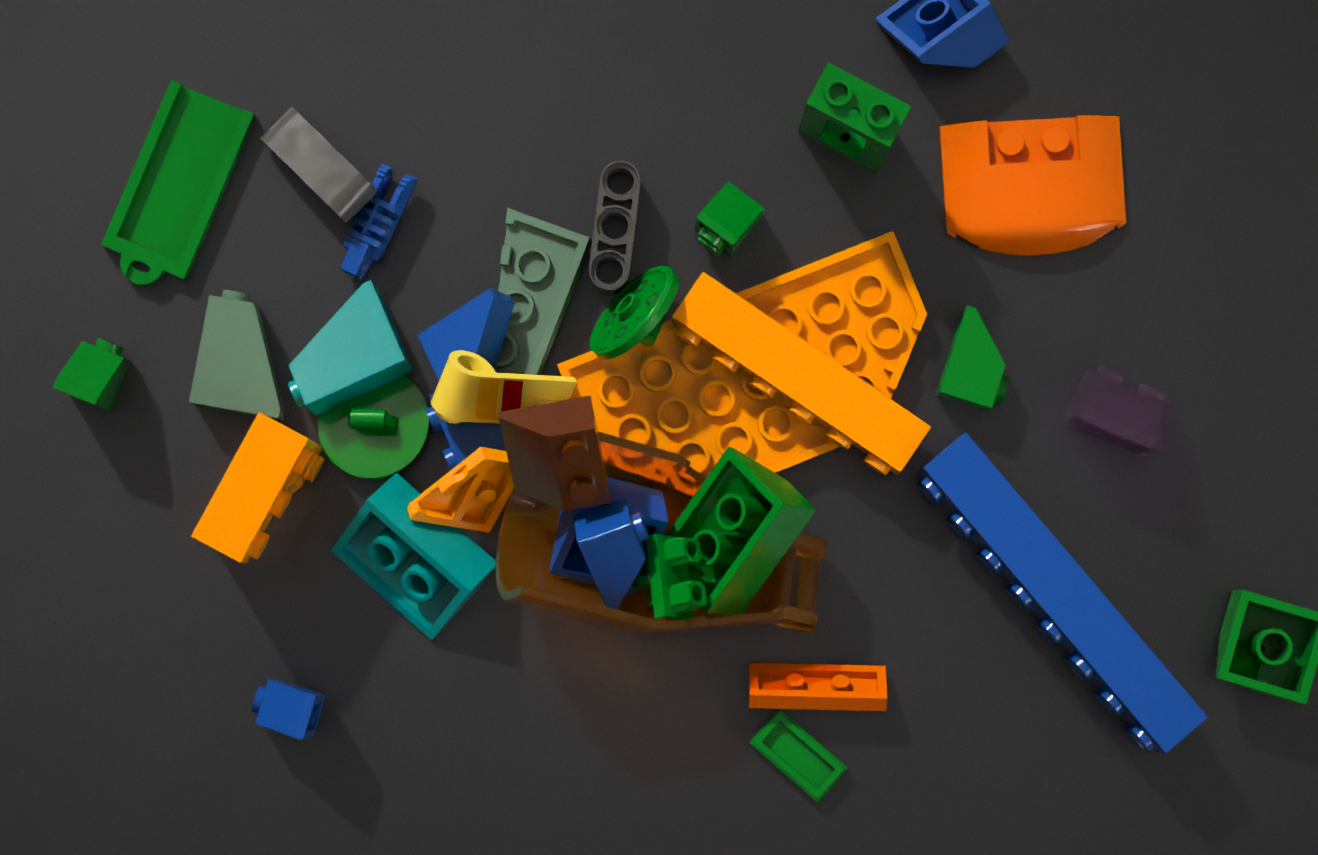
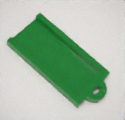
(176, 184)

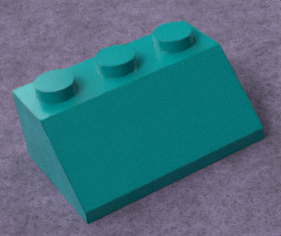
(412, 564)

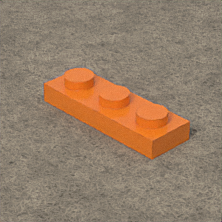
(817, 686)

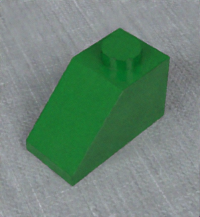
(973, 366)
(94, 374)

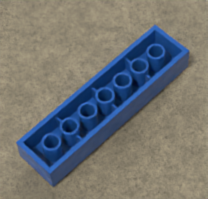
(1061, 596)

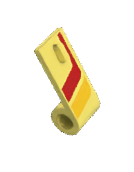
(476, 393)

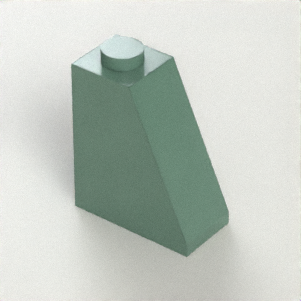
(235, 360)

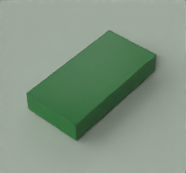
(798, 755)

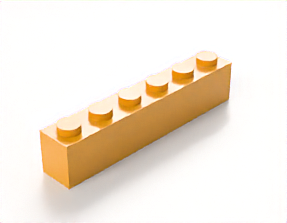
(800, 374)

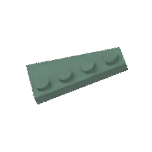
(539, 274)

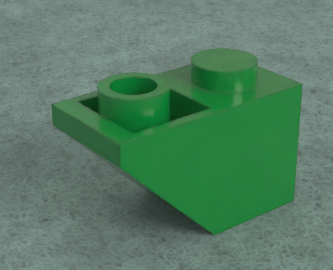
(727, 220)

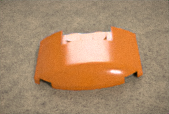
(1033, 183)

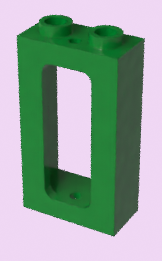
(853, 107)

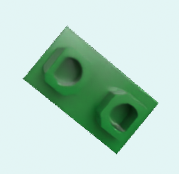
(668, 578)

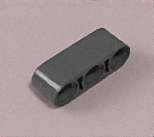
(319, 165)
(610, 206)

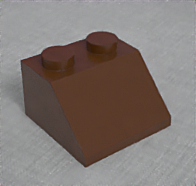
(556, 453)

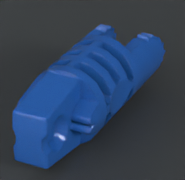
(376, 223)

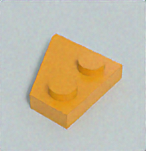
(468, 494)

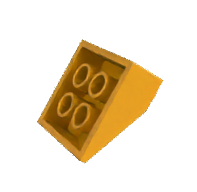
(256, 487)

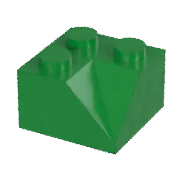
(1268, 646)

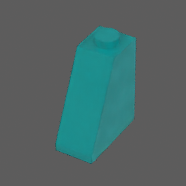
(349, 354)

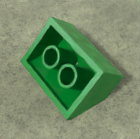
(743, 527)

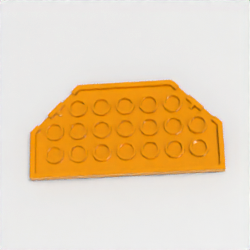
(679, 399)

